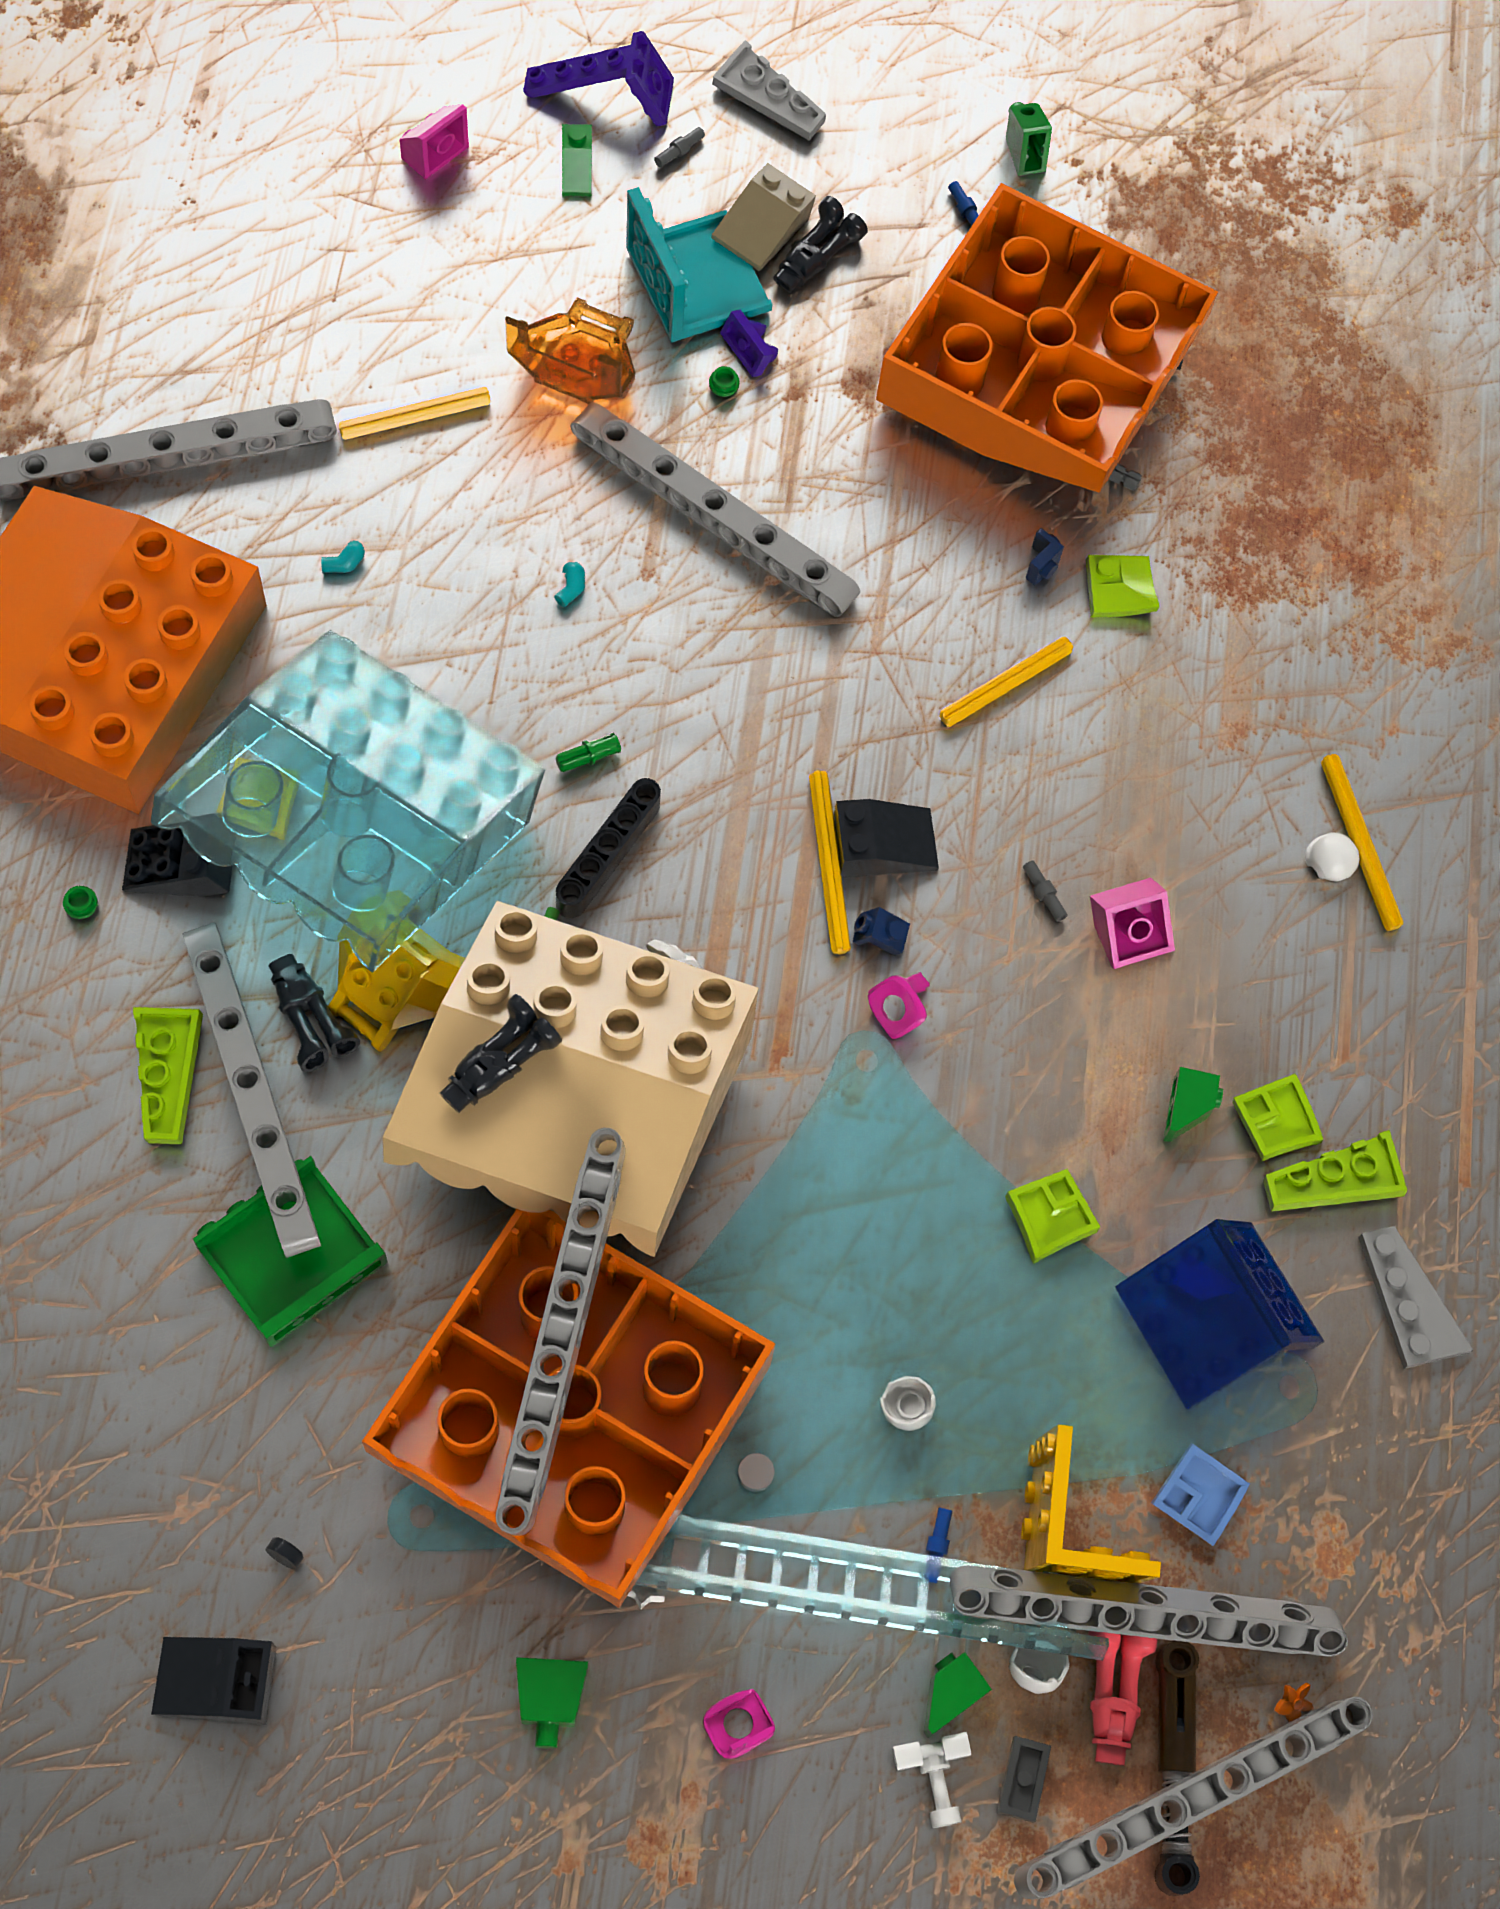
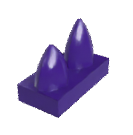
(747, 344)

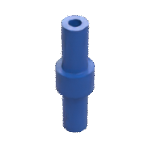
(965, 204)
(938, 1543)

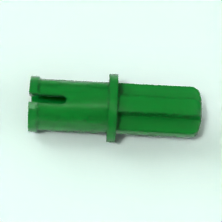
(588, 752)

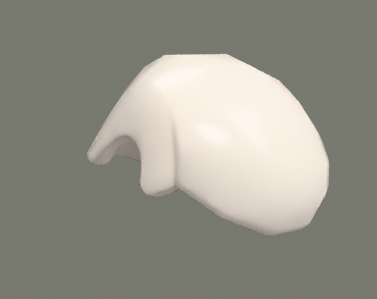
(1333, 856)
(908, 1403)
(1037, 1669)

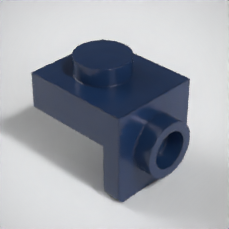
(1048, 558)
(882, 930)

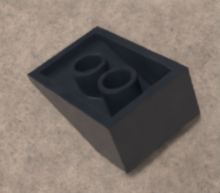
(884, 838)

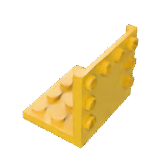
(1047, 1519)

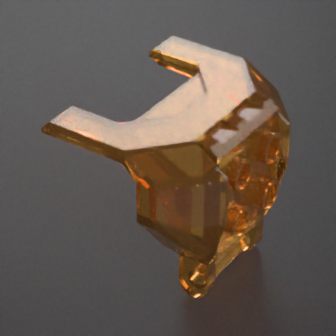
(575, 353)

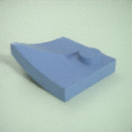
(1201, 1494)

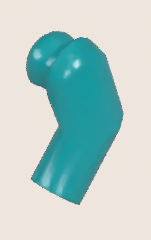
(346, 561)
(574, 583)

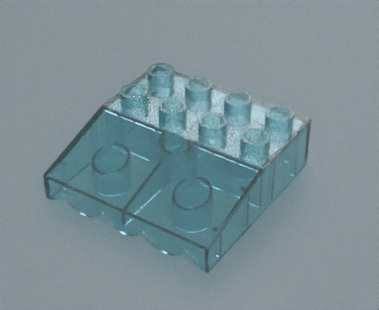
(350, 797)

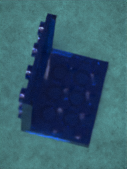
(1216, 1309)

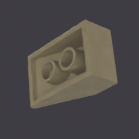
(764, 216)

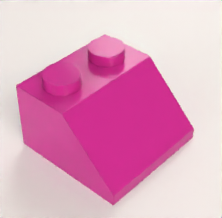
(436, 140)
(1133, 922)

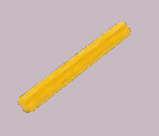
(414, 413)
(1006, 681)

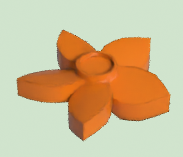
(1294, 1702)

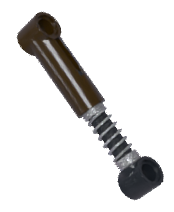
(1177, 1756)

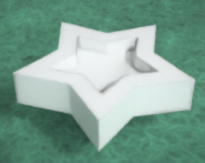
(644, 1595)

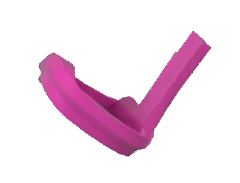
(907, 990)
(762, 1728)

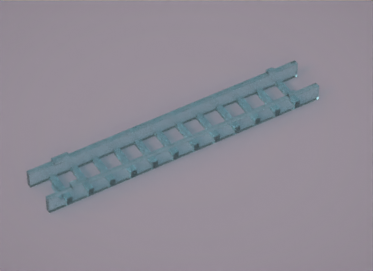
(919, 1618)

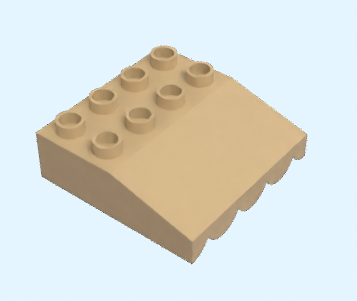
(639, 1053)

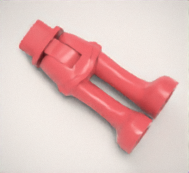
(1117, 1716)

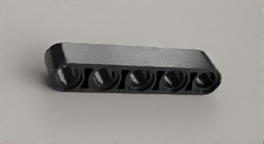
(607, 861)

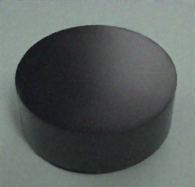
(284, 1553)

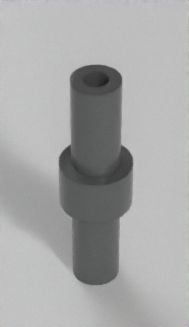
(679, 147)
(1045, 891)

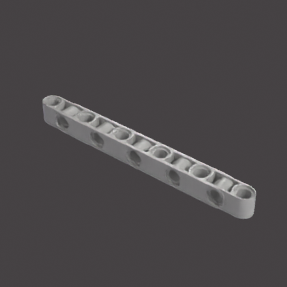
(187, 444)
(731, 522)
(254, 1104)
(561, 1332)
(1147, 1611)
(1193, 1798)

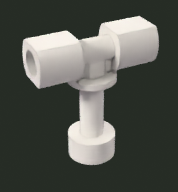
(933, 1760)

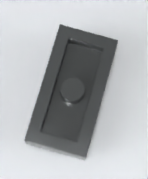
(1024, 1779)

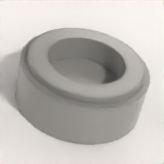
(756, 1472)

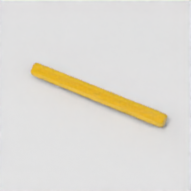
(1361, 838)
(829, 862)

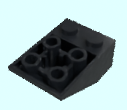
(167, 864)
(215, 1679)

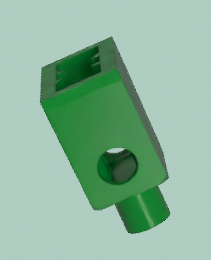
(1028, 130)
(550, 1695)

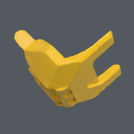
(399, 992)

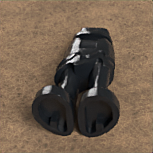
(489, 1066)

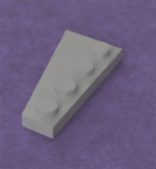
(762, 88)
(1412, 1307)

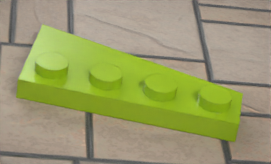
(167, 1060)
(1349, 1175)

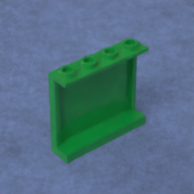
(289, 1291)

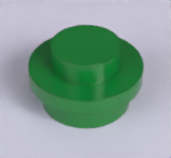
(724, 381)
(80, 902)

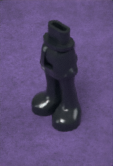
(806, 258)
(300, 994)

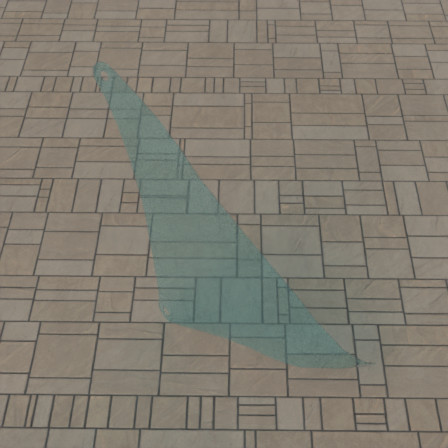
(896, 1256)

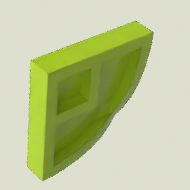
(1120, 586)
(1278, 1117)
(1051, 1214)

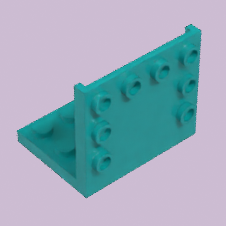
(689, 273)

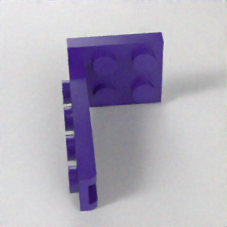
(637, 63)

